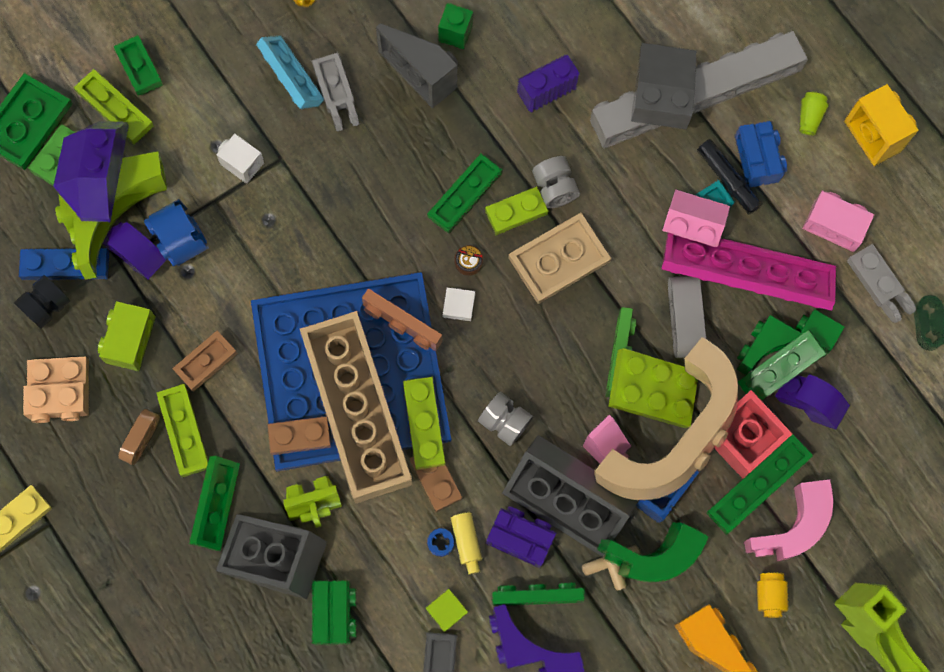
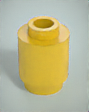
(772, 595)

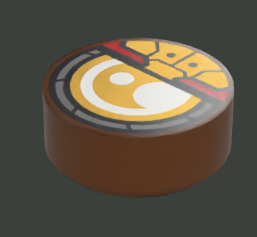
(468, 260)

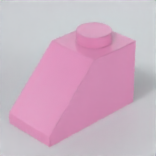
(605, 438)

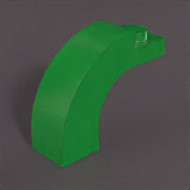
(672, 558)

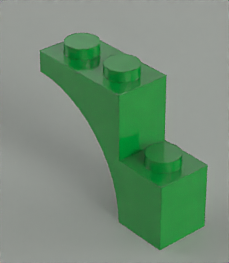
(775, 335)

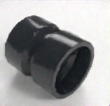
(42, 301)

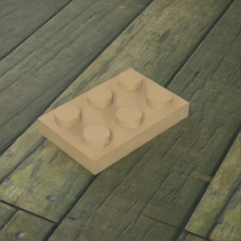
(559, 258)

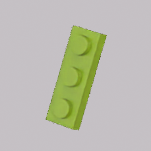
(113, 105)
(424, 423)
(183, 430)

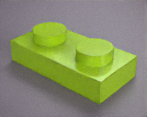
(516, 210)

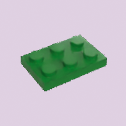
(28, 119)

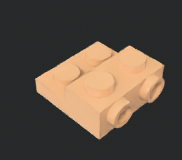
(56, 389)

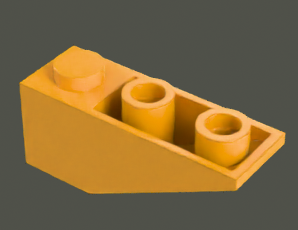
(709, 640)

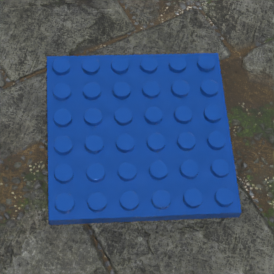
(287, 371)

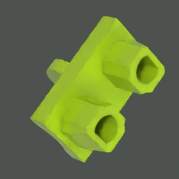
(312, 504)

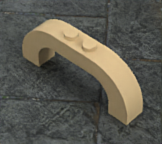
(692, 451)

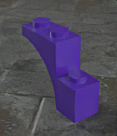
(519, 651)

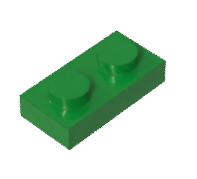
(138, 65)

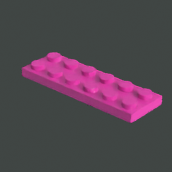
(753, 270)

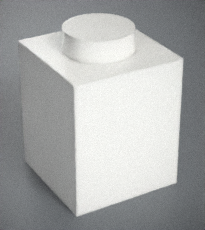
(240, 158)

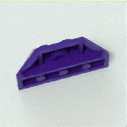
(91, 169)

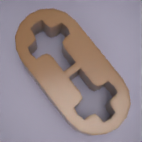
(139, 436)

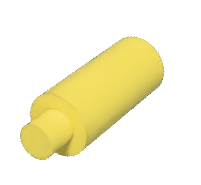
(467, 541)

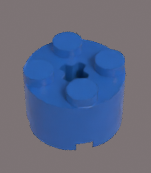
(177, 233)

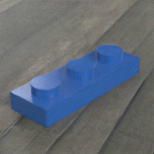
(57, 264)

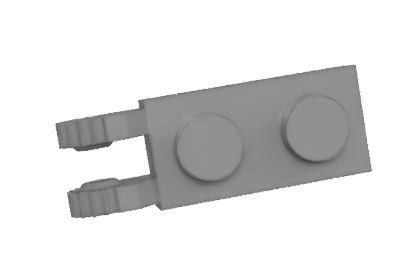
(335, 88)
(880, 282)

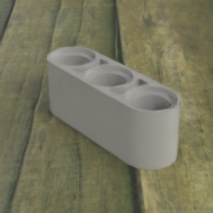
(685, 313)

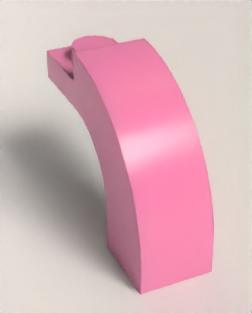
(813, 517)

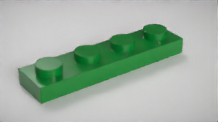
(759, 484)

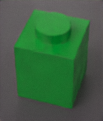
(455, 26)

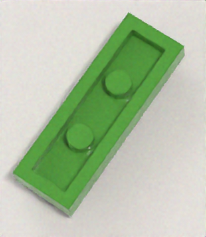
(624, 328)

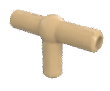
(600, 564)

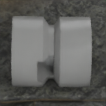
(557, 185)
(504, 418)

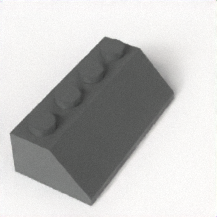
(567, 495)

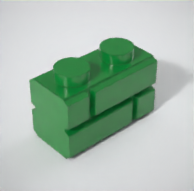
(332, 613)

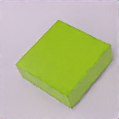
(446, 610)

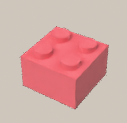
(752, 435)

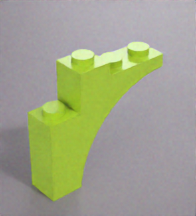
(138, 179)
(874, 625)

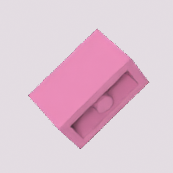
(696, 218)
(838, 221)

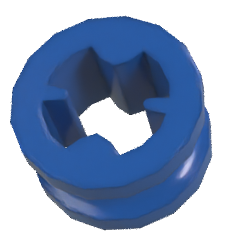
(447, 536)

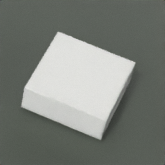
(458, 304)

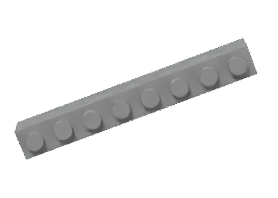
(713, 84)

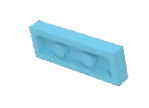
(290, 72)

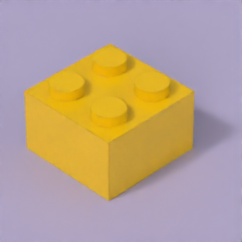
(881, 124)

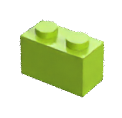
(126, 336)

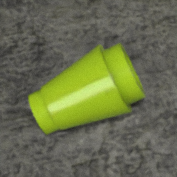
(812, 112)

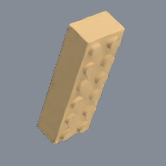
(356, 407)

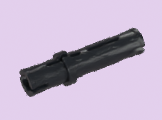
(724, 170)

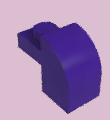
(134, 249)
(817, 398)

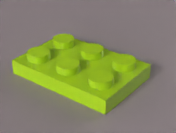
(653, 388)

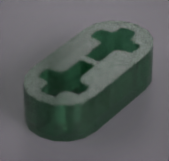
(923, 324)

